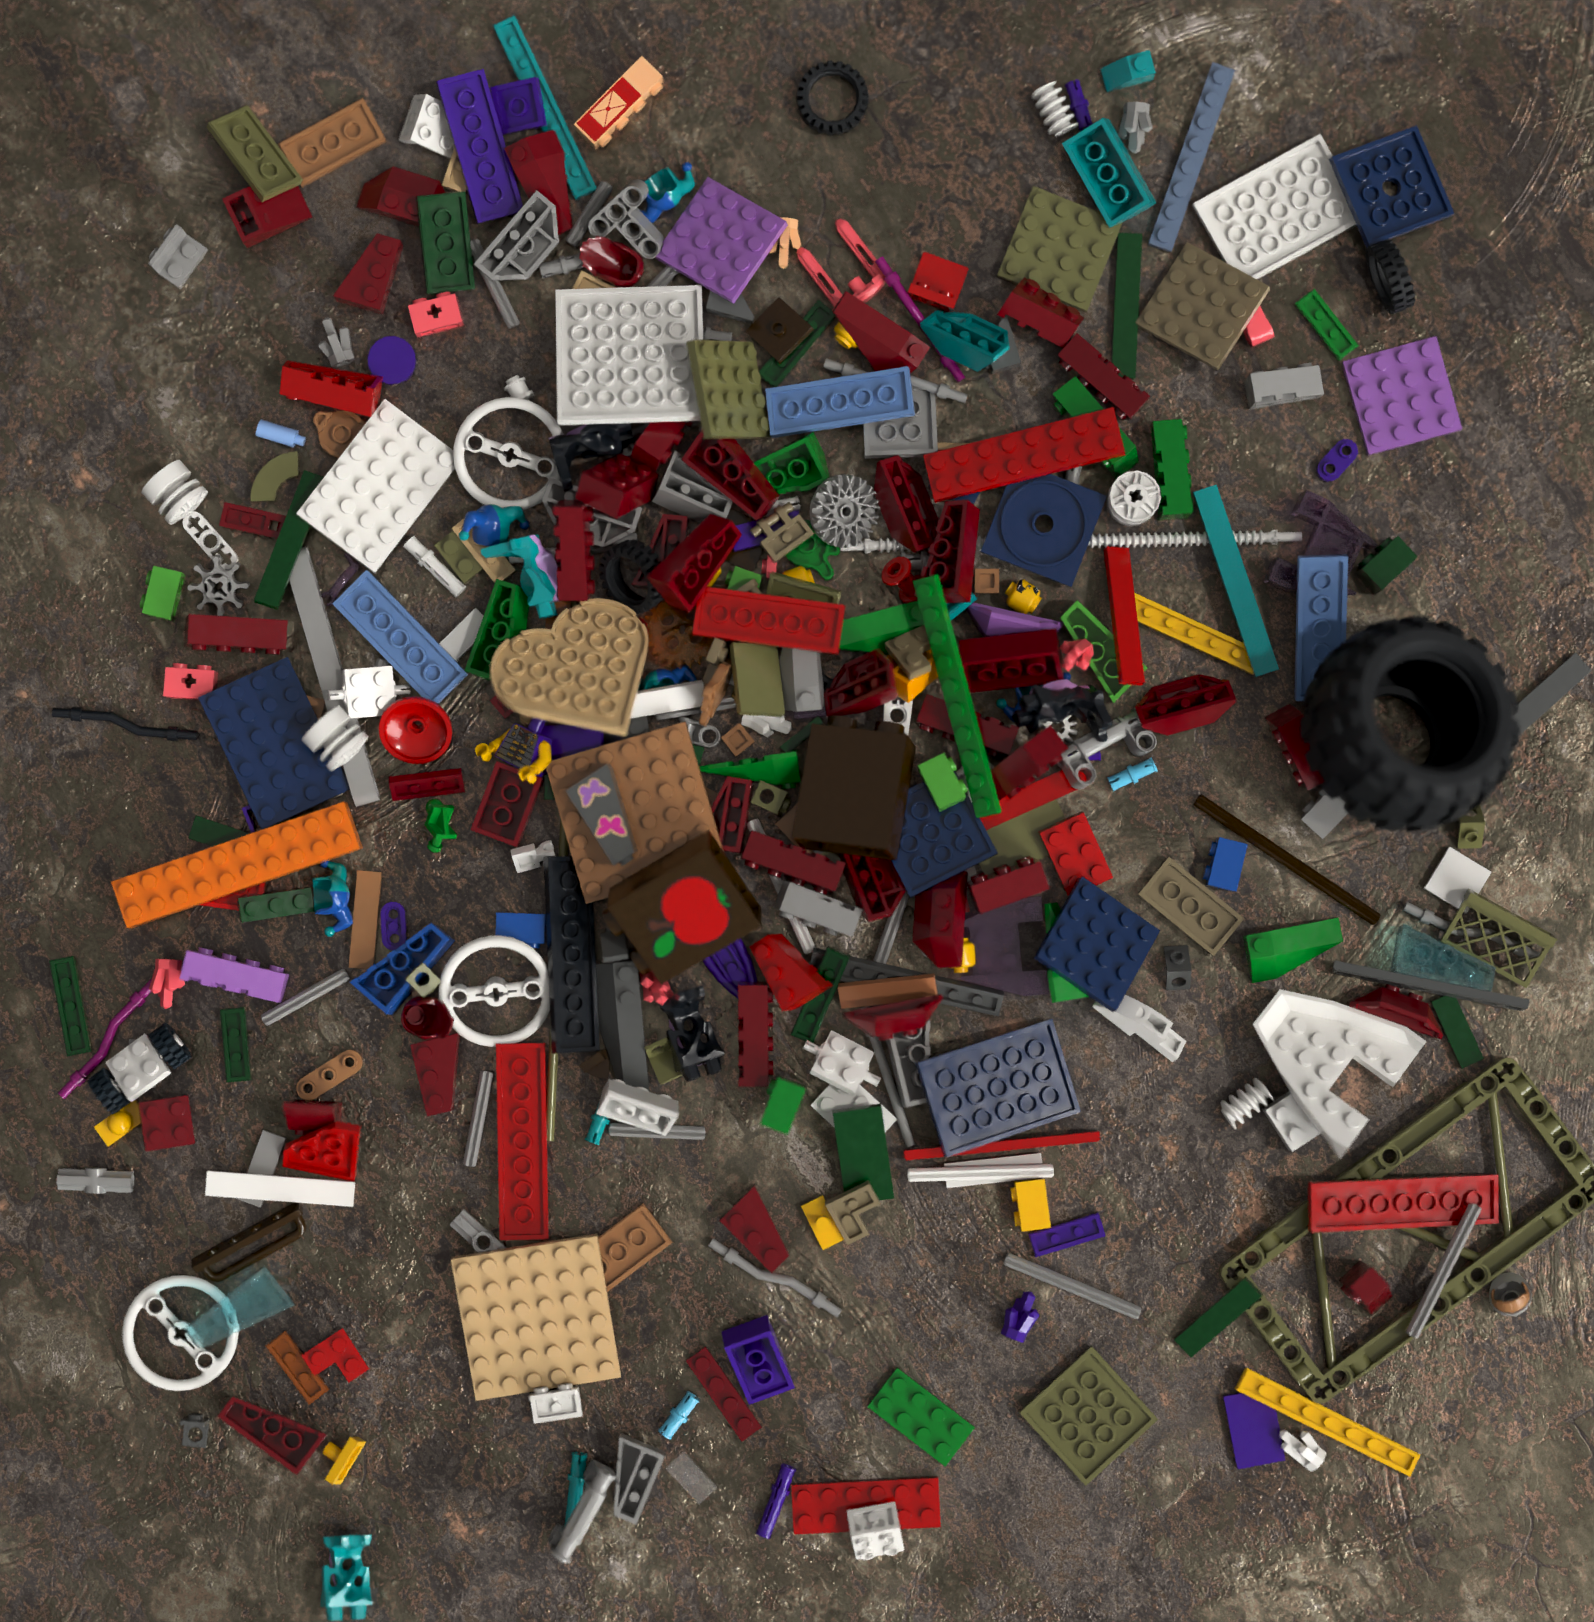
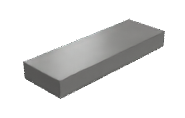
(265, 1158)

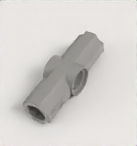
(95, 1180)
(471, 1229)

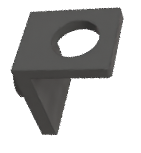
(1177, 965)
(198, 1421)

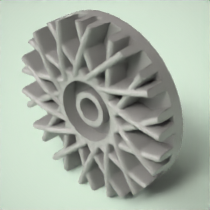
(843, 510)

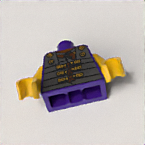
(522, 748)

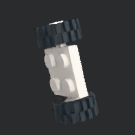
(138, 1068)

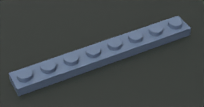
(1191, 157)

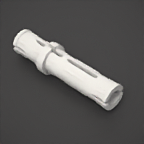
(431, 563)

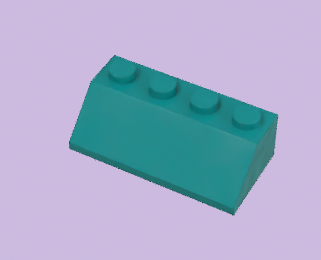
(1109, 172)

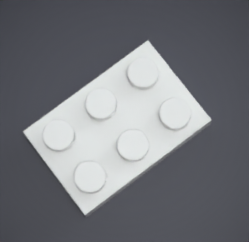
(835, 1099)

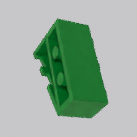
(782, 1104)

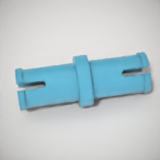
(1132, 774)
(679, 1415)

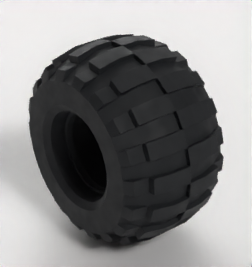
(1452, 691)

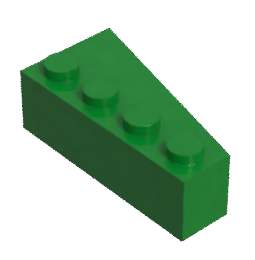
(1076, 400)
(1171, 469)
(503, 619)

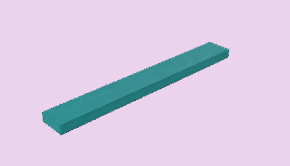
(526, 67)
(1235, 580)

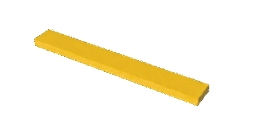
(1327, 1422)

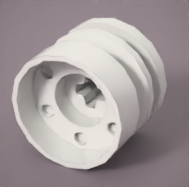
(171, 487)
(1120, 503)
(335, 738)

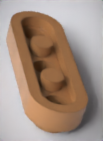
(340, 1073)

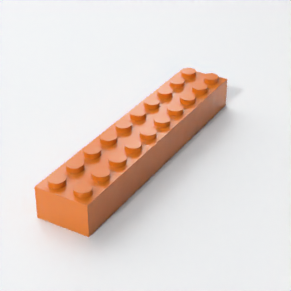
(237, 865)

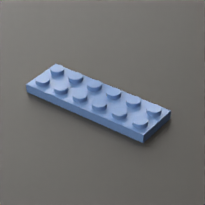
(840, 402)
(1319, 613)
(400, 638)

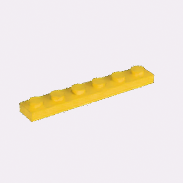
(1192, 633)

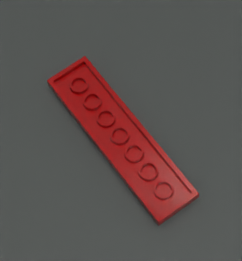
(1024, 455)
(522, 1141)
(1400, 1202)

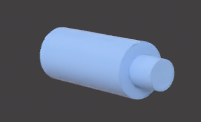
(279, 434)

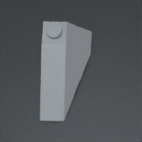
(801, 680)

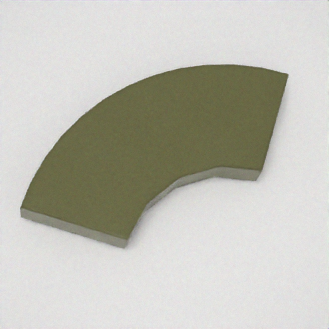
(273, 476)

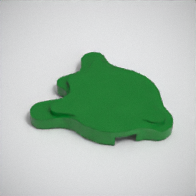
(814, 555)

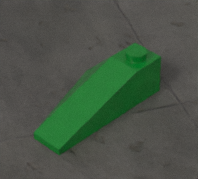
(795, 466)
(773, 769)
(1284, 949)

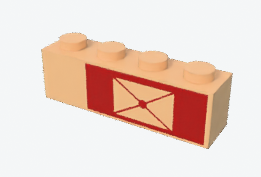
(618, 103)

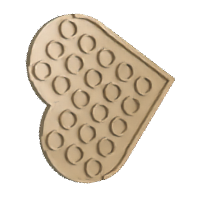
(579, 670)

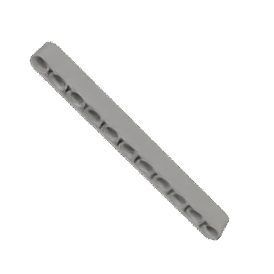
(329, 668)

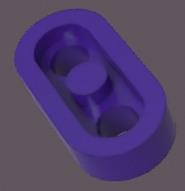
(1337, 460)
(393, 926)

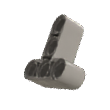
(630, 214)

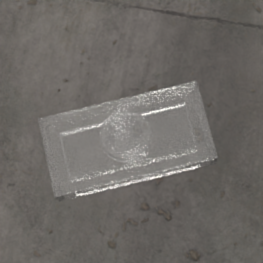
(691, 1477)

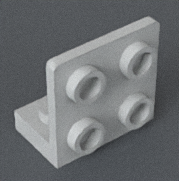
(177, 256)

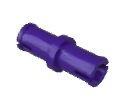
(1079, 104)

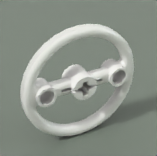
(462, 444)
(505, 989)
(142, 1301)

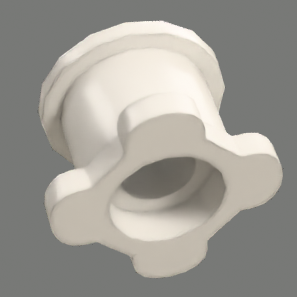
(517, 388)

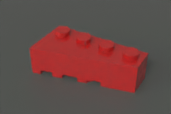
(331, 387)

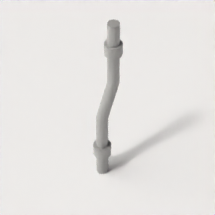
(941, 390)
(1427, 917)
(818, 1299)

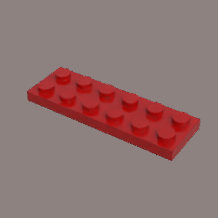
(769, 620)
(824, 1505)

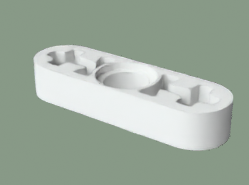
(203, 523)

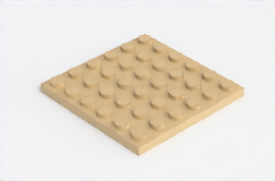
(536, 1316)

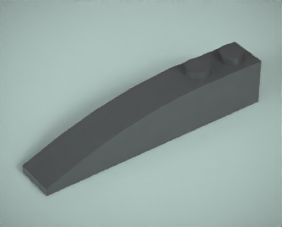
(622, 1021)

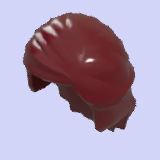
(611, 261)
(427, 1018)

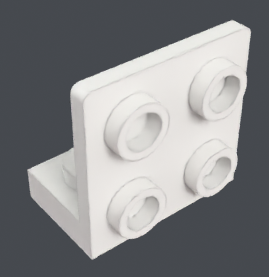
(427, 126)
(875, 1531)

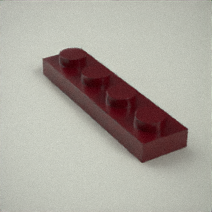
(723, 1393)

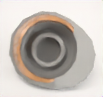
(1510, 1294)

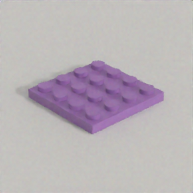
(721, 240)
(1401, 395)

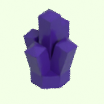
(1020, 1318)

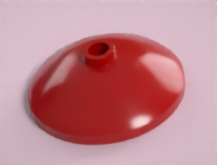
(411, 741)

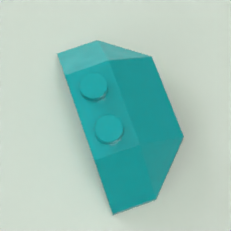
(966, 338)

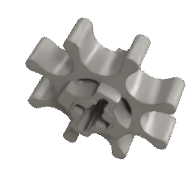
(211, 578)

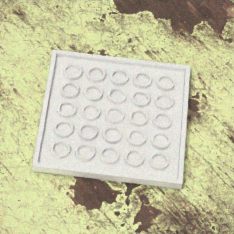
(626, 354)

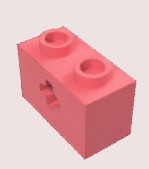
(448, 316)
(176, 677)

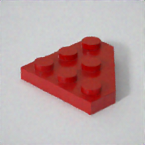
(326, 1151)

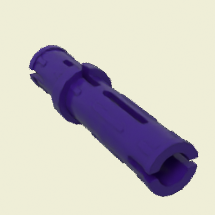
(776, 1500)

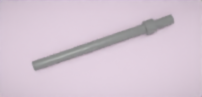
(891, 1089)

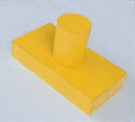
(822, 1222)
(343, 1458)

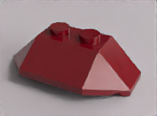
(395, 194)
(905, 504)
(861, 685)
(1185, 704)
(873, 885)
(941, 921)
(1398, 1008)
(894, 1017)

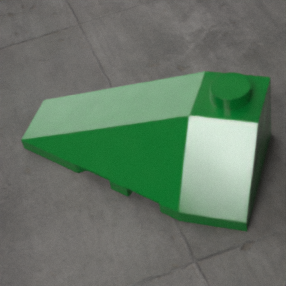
(875, 628)
(1059, 988)

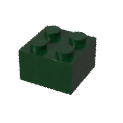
(1382, 568)

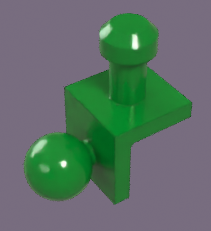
(438, 824)

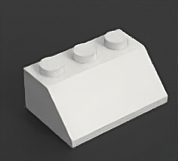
(638, 1107)

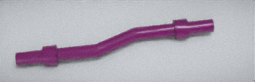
(893, 280)
(137, 999)

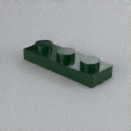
(275, 904)

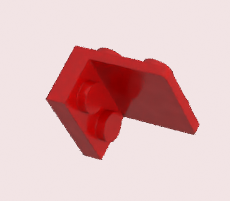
(937, 282)

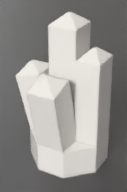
(767, 724)
(1308, 1455)

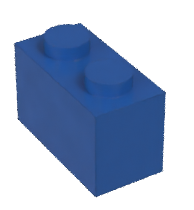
(1225, 864)
(523, 927)

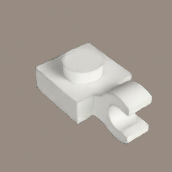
(529, 857)

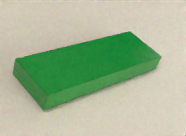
(1326, 325)

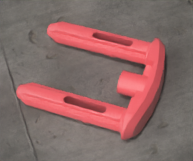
(858, 287)

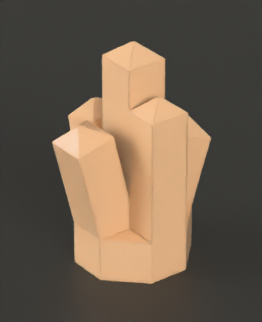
(790, 232)

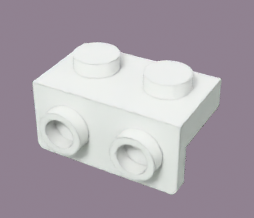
(555, 1404)

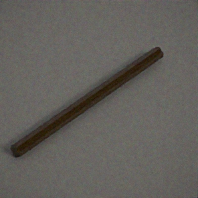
(1287, 859)

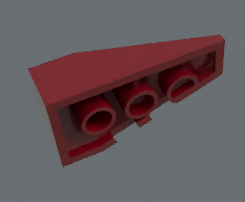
(541, 167)
(878, 337)

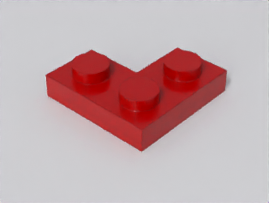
(338, 1350)

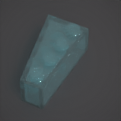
(1427, 958)
(243, 1306)

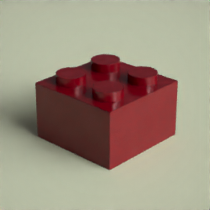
(166, 1123)

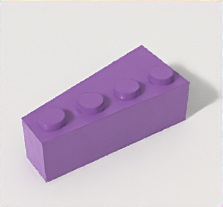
(234, 975)

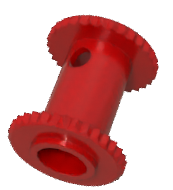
(903, 578)

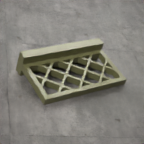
(1512, 922)

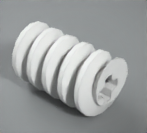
(1053, 109)
(1245, 1102)

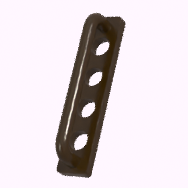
(242, 1239)

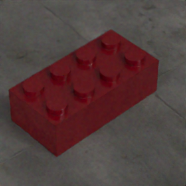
(1011, 660)

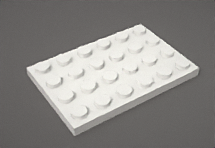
(1277, 210)
(379, 486)

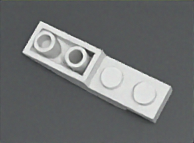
(1147, 1023)

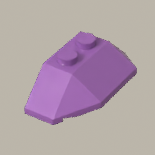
(998, 621)

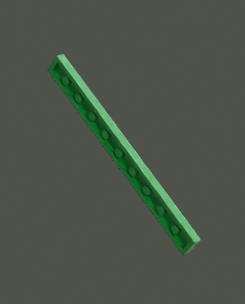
(957, 696)

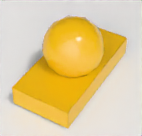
(119, 1123)

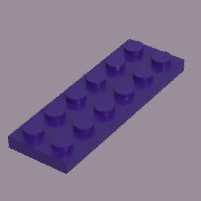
(479, 146)

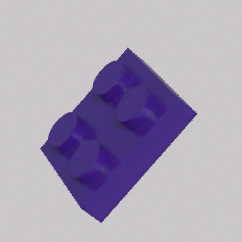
(519, 106)

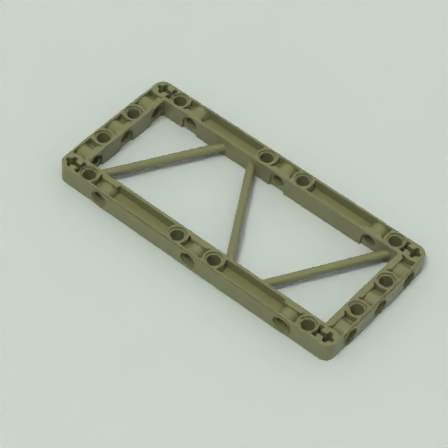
(1491, 1261)

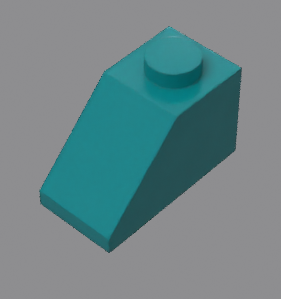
(1128, 71)

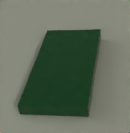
(445, 242)
(863, 1149)

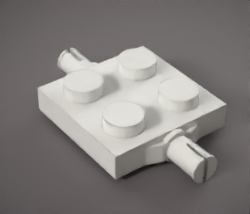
(368, 691)
(841, 1062)

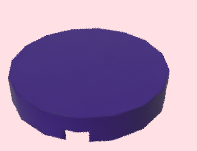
(392, 359)

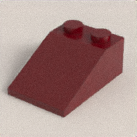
(310, 1114)

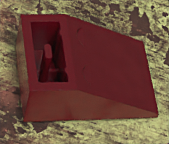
(262, 220)

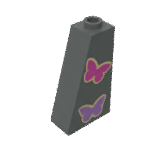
(603, 811)

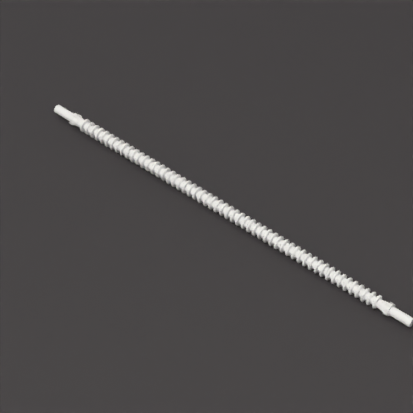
(1270, 537)

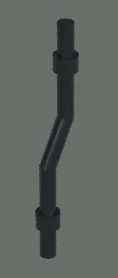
(171, 733)

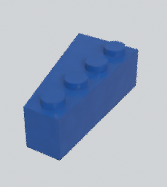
(386, 981)

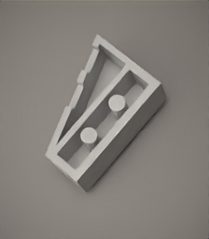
(636, 1473)

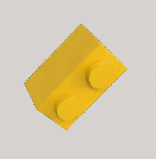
(1031, 1204)

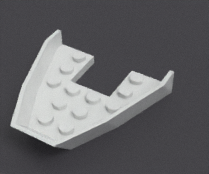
(1314, 1043)

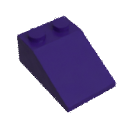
(757, 1359)

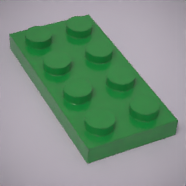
(921, 1416)

